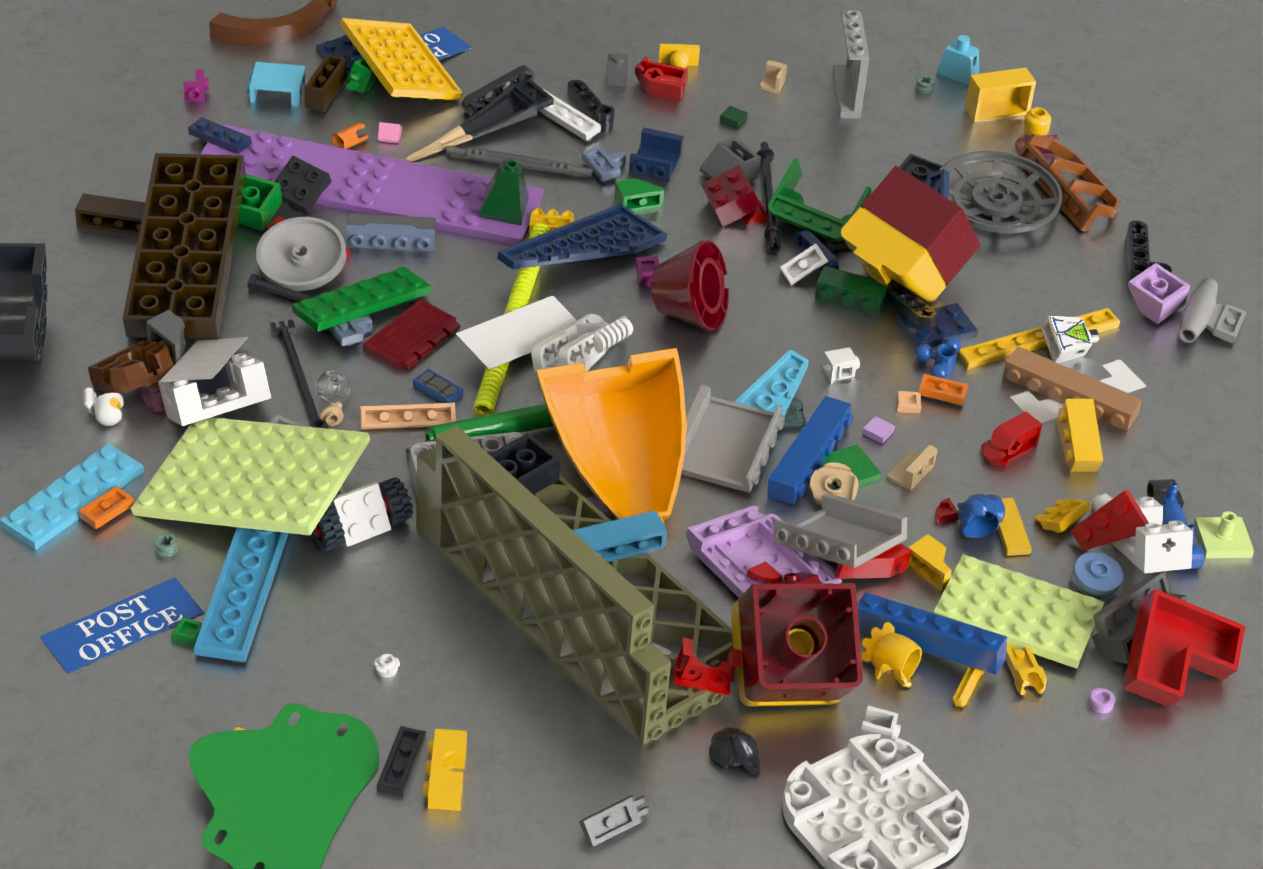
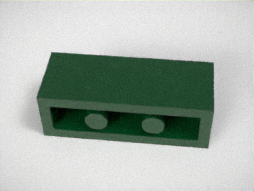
(850, 290)

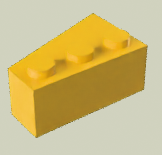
(1080, 435)

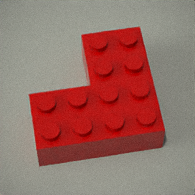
(1172, 638)

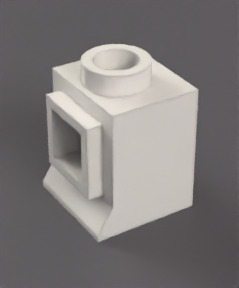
(842, 364)
(881, 722)

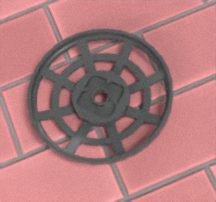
(1000, 198)

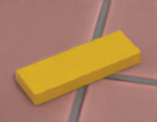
(1013, 531)

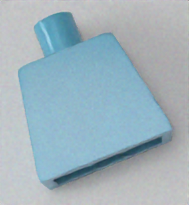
(959, 60)

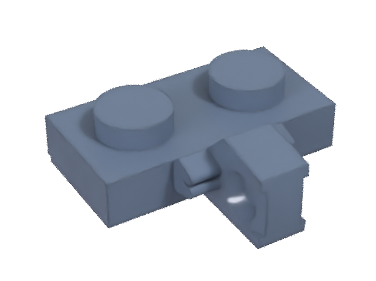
(604, 165)
(352, 331)

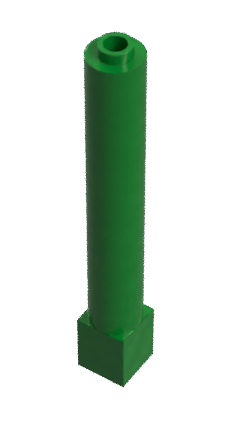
(504, 422)

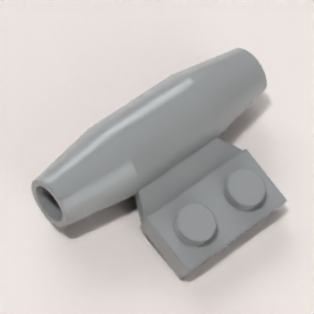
(1203, 312)

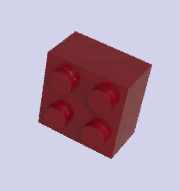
(731, 195)

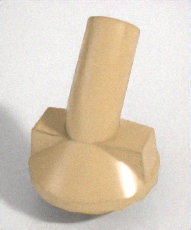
(332, 414)

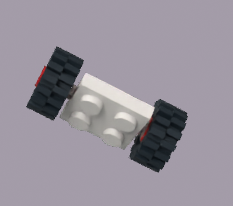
(363, 514)

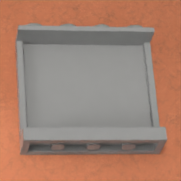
(851, 78)
(728, 441)
(843, 531)

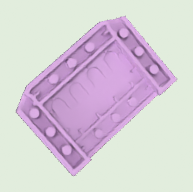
(744, 540)

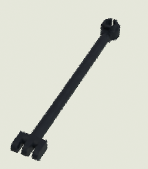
(284, 332)

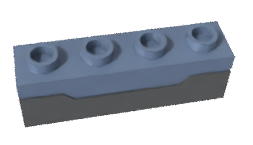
(390, 232)

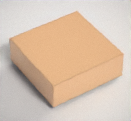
(908, 402)

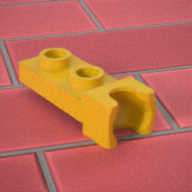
(1025, 669)

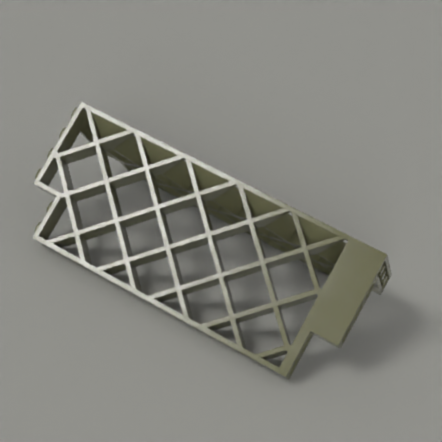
(568, 585)

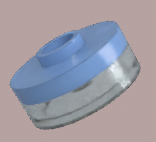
(1096, 576)

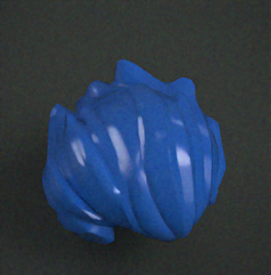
(980, 515)

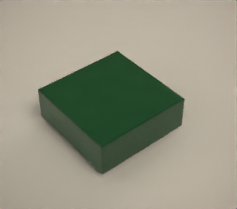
(733, 116)

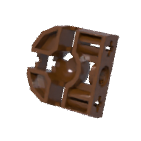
(132, 368)

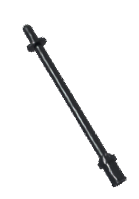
(772, 233)

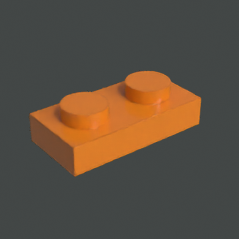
(943, 389)
(106, 507)

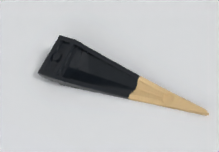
(511, 106)

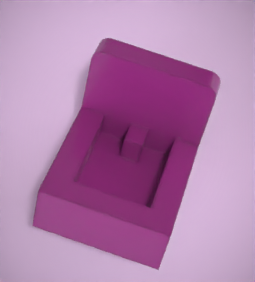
(196, 90)
(645, 268)

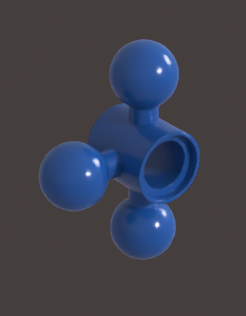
(944, 356)

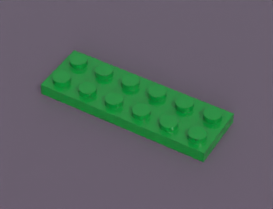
(361, 299)

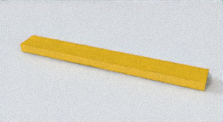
(1030, 340)

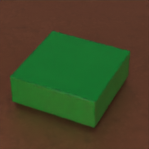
(186, 632)

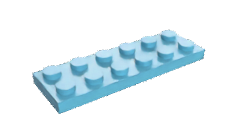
(60, 502)

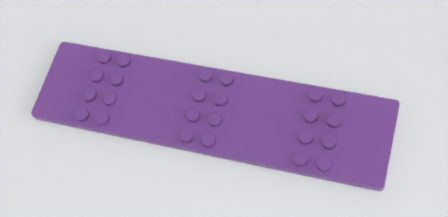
(386, 185)

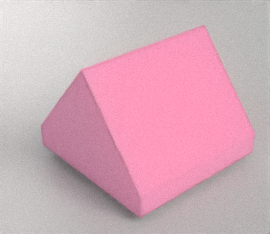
(389, 132)

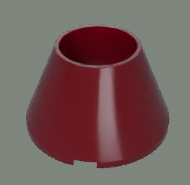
(693, 286)

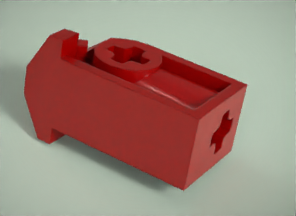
(661, 79)
(1012, 440)

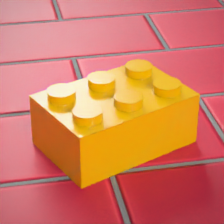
(999, 94)

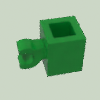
(360, 76)

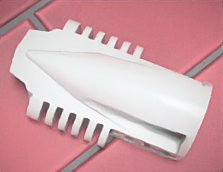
(580, 342)

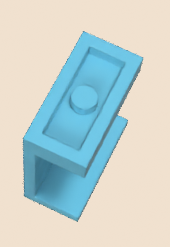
(277, 78)

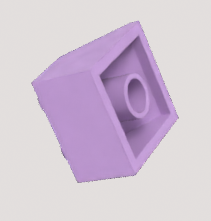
(1158, 293)

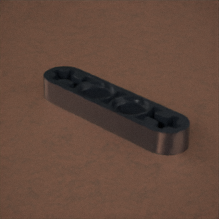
(912, 306)

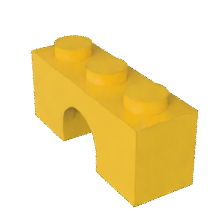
(445, 786)

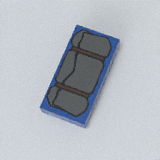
(437, 387)

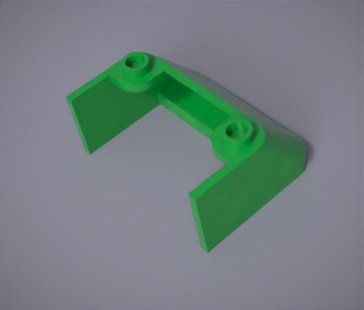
(790, 207)

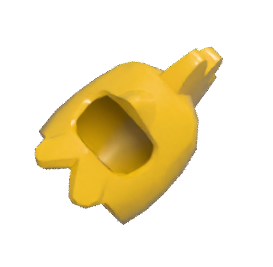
(892, 652)

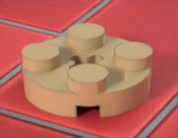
(833, 473)

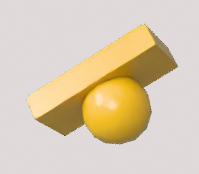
(679, 55)

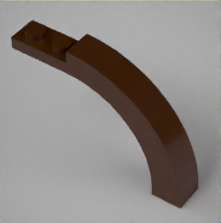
(269, 30)

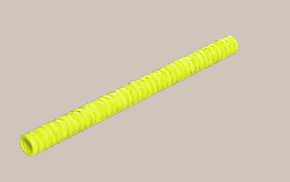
(518, 298)

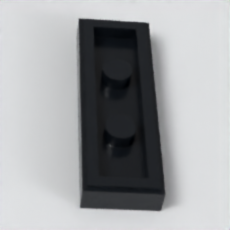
(401, 761)

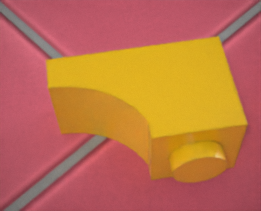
(929, 563)

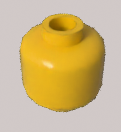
(1037, 122)

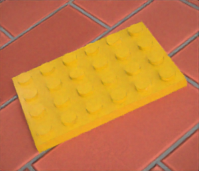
(401, 59)

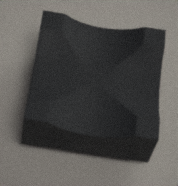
(302, 184)

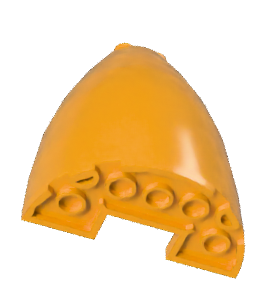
(622, 429)

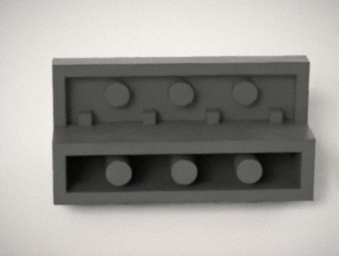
(1118, 619)

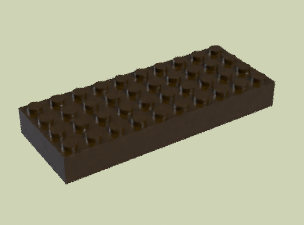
(186, 243)

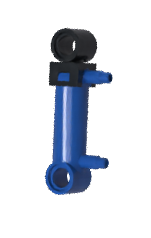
(1167, 494)

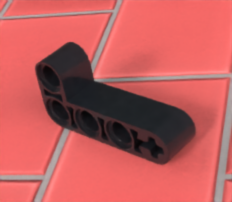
(1137, 250)

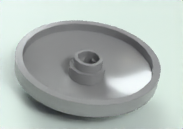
(301, 253)

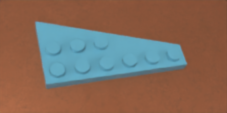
(777, 384)

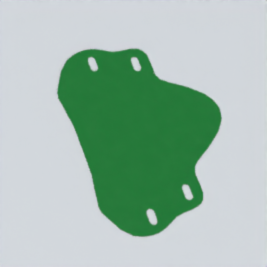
(282, 786)

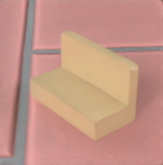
(913, 468)

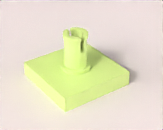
(1223, 536)

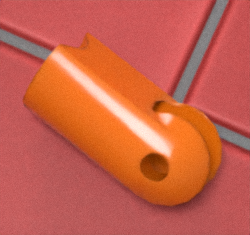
(348, 138)

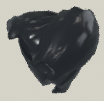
(735, 748)

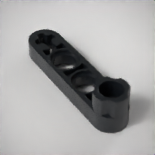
(472, 102)
(604, 114)

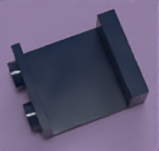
(657, 154)

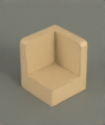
(774, 77)

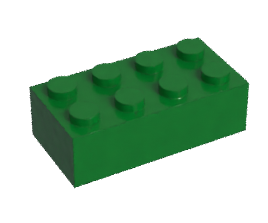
(259, 202)

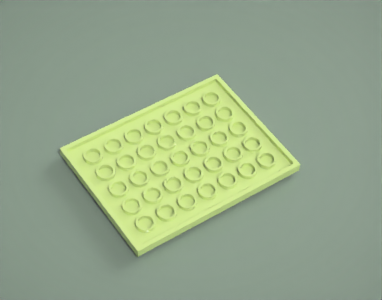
(252, 475)

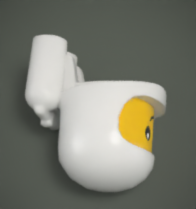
(105, 407)

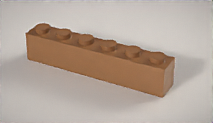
(1063, 383)

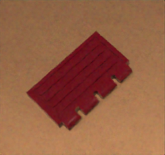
(411, 335)

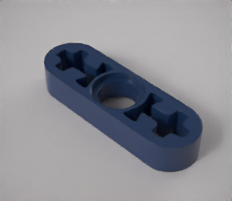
(805, 239)

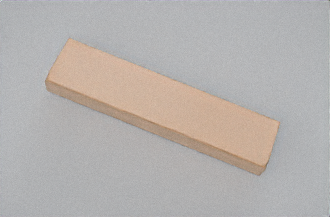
(406, 416)

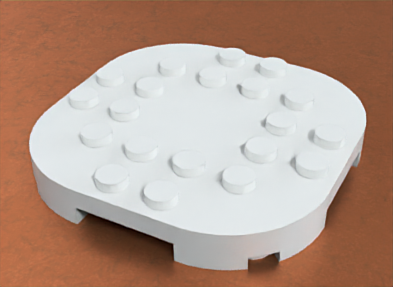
(875, 808)

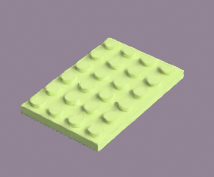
(1025, 609)

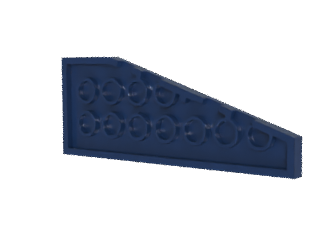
(600, 235)

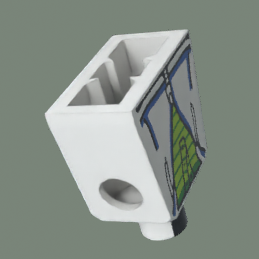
(1068, 337)

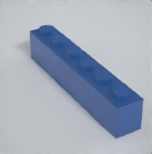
(809, 450)
(935, 633)

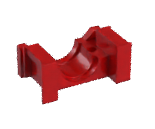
(694, 674)

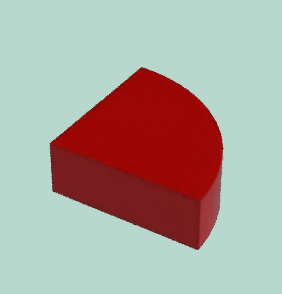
(945, 512)
(763, 572)

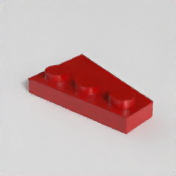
(1110, 523)

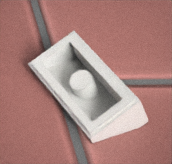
(803, 264)

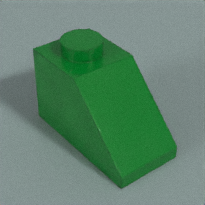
(638, 194)

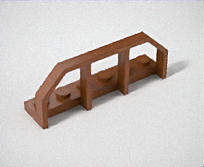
(1072, 203)

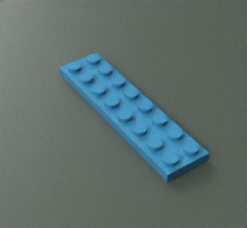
(240, 594)

